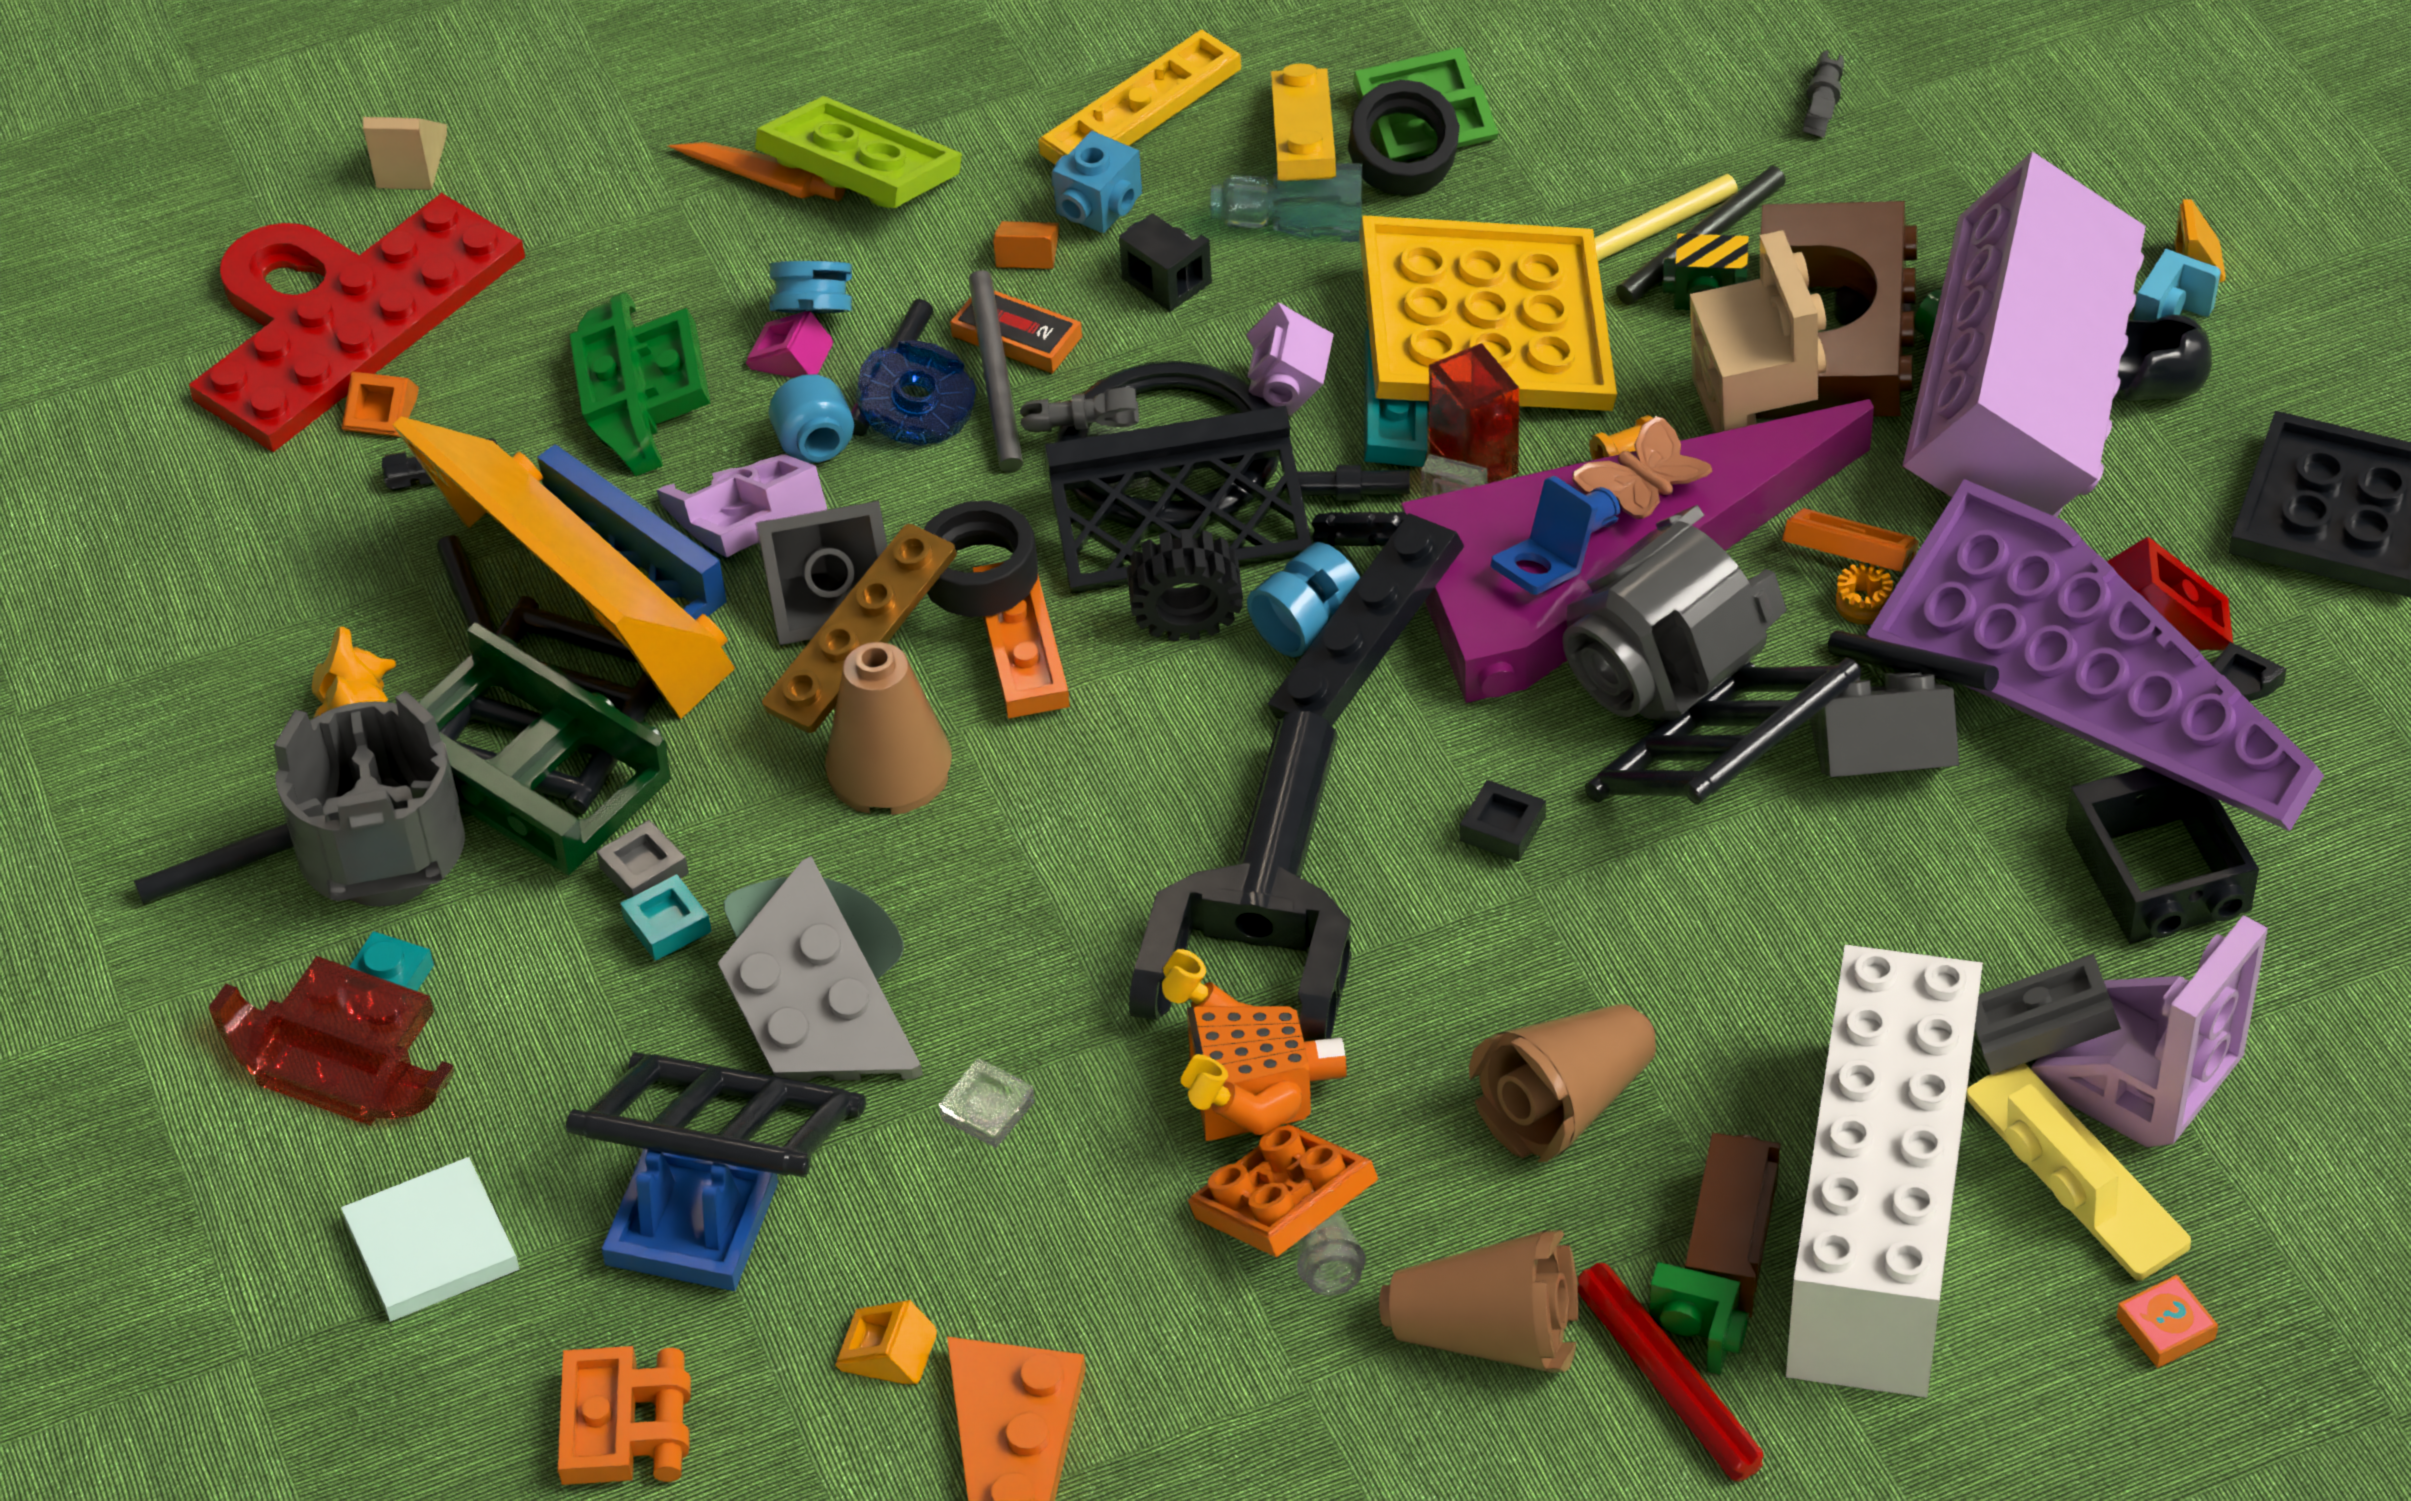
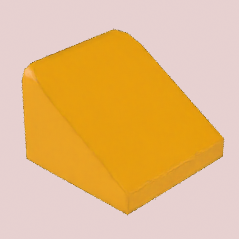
(2196, 237)
(888, 1343)

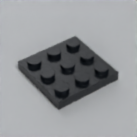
(2330, 504)

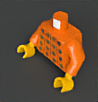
(1245, 1059)

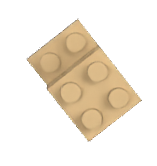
(1758, 340)

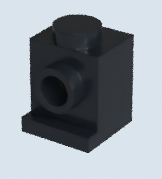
(1164, 261)

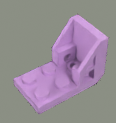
(2171, 1045)

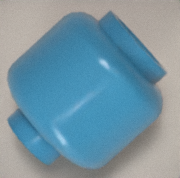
(811, 418)

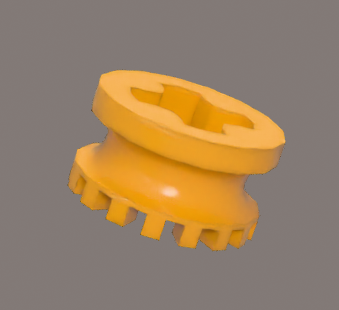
(1862, 578)

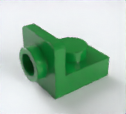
(1702, 1306)

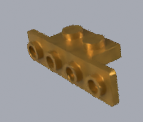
(865, 616)

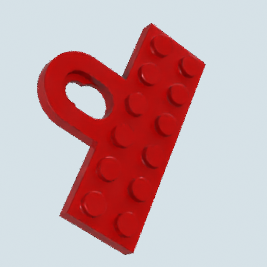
(351, 322)

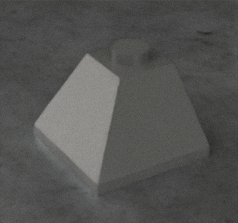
(816, 563)

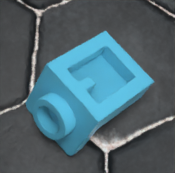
(2175, 285)

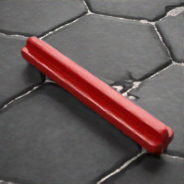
(1670, 1372)

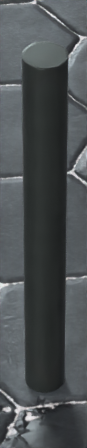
(1713, 224)

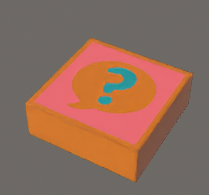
(2167, 1321)

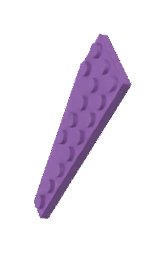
(2088, 653)

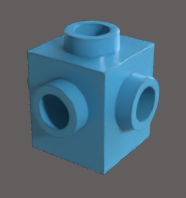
(1097, 182)

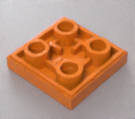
(1282, 1189)

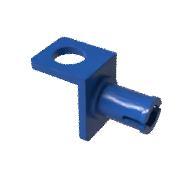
(1558, 535)

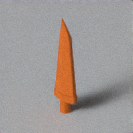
(761, 169)

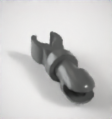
(1823, 93)
(1112, 409)

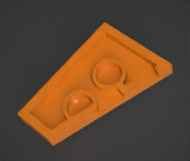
(1014, 1417)

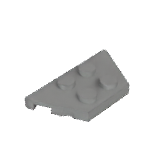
(813, 990)

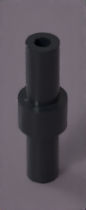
(1350, 482)

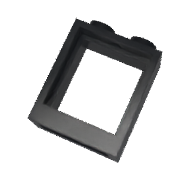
(2112, 809)

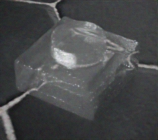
(1447, 475)
(987, 1102)

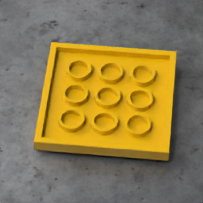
(1510, 286)

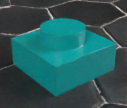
(666, 917)
(394, 960)

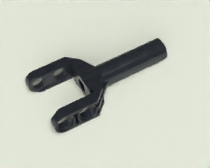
(1263, 895)

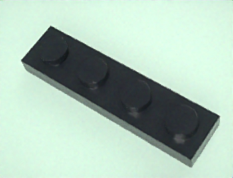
(1368, 620)

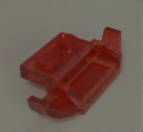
(336, 1043)

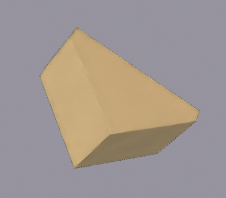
(404, 151)

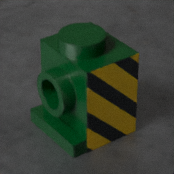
(1704, 264)

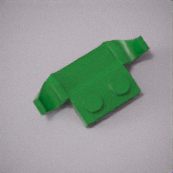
(636, 376)

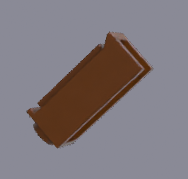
(1735, 1211)

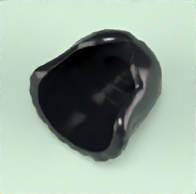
(2164, 359)

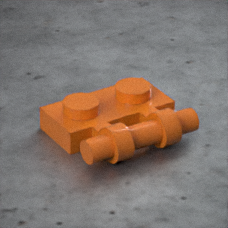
(599, 1415)

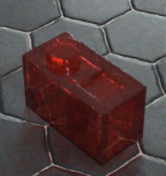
(1475, 412)

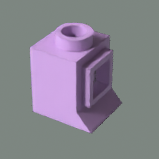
(1287, 358)

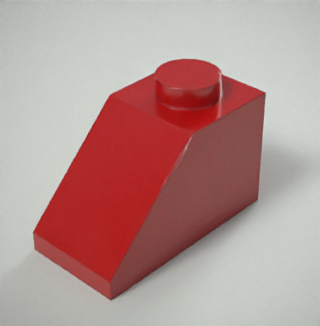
(2177, 594)

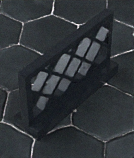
(1169, 450)

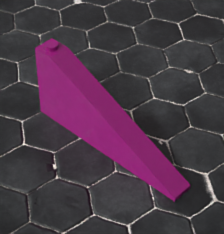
(1510, 639)

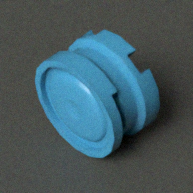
(810, 287)

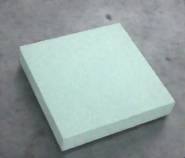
(430, 1238)

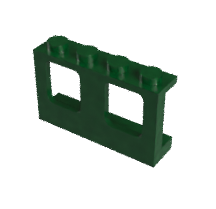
(503, 786)

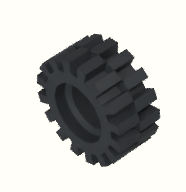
(1181, 562)

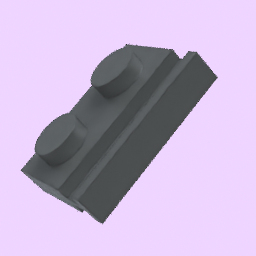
(2044, 1014)

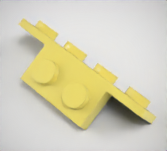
(2079, 1170)

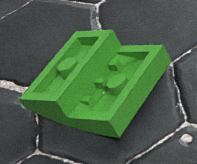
(1447, 71)

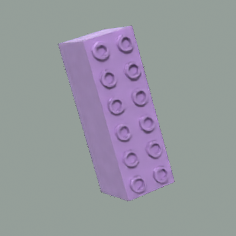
(2027, 341)

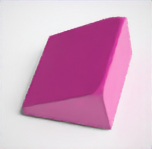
(791, 346)

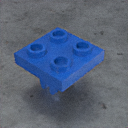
(689, 1219)

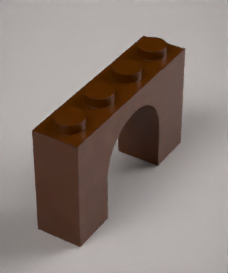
(1868, 251)

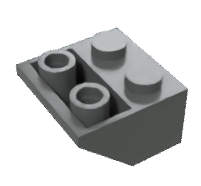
(1887, 727)

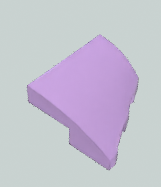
(738, 497)

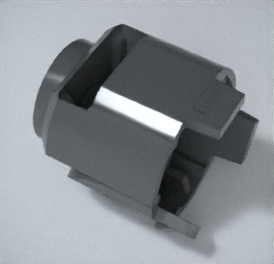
(1668, 622)
(369, 800)

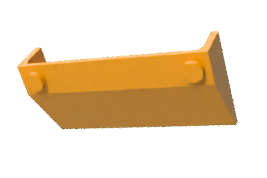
(479, 477)

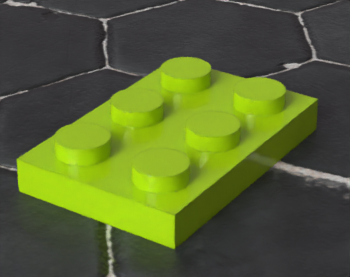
(858, 152)

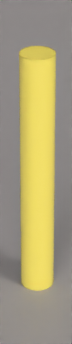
(1665, 216)

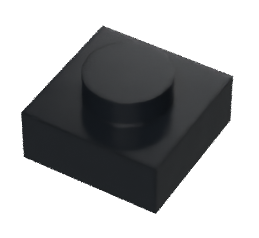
(1502, 820)

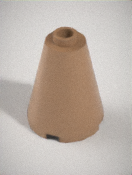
(885, 735)
(1558, 1076)
(1490, 1302)

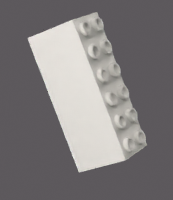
(1883, 1172)

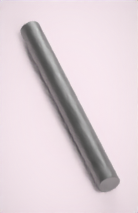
(995, 371)

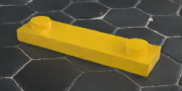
(1148, 96)
(1303, 123)

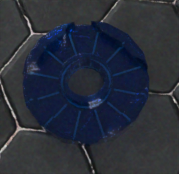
(908, 417)

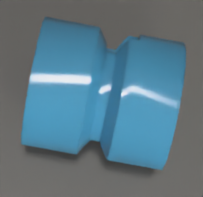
(1300, 600)

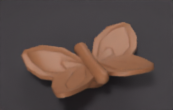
(1643, 479)

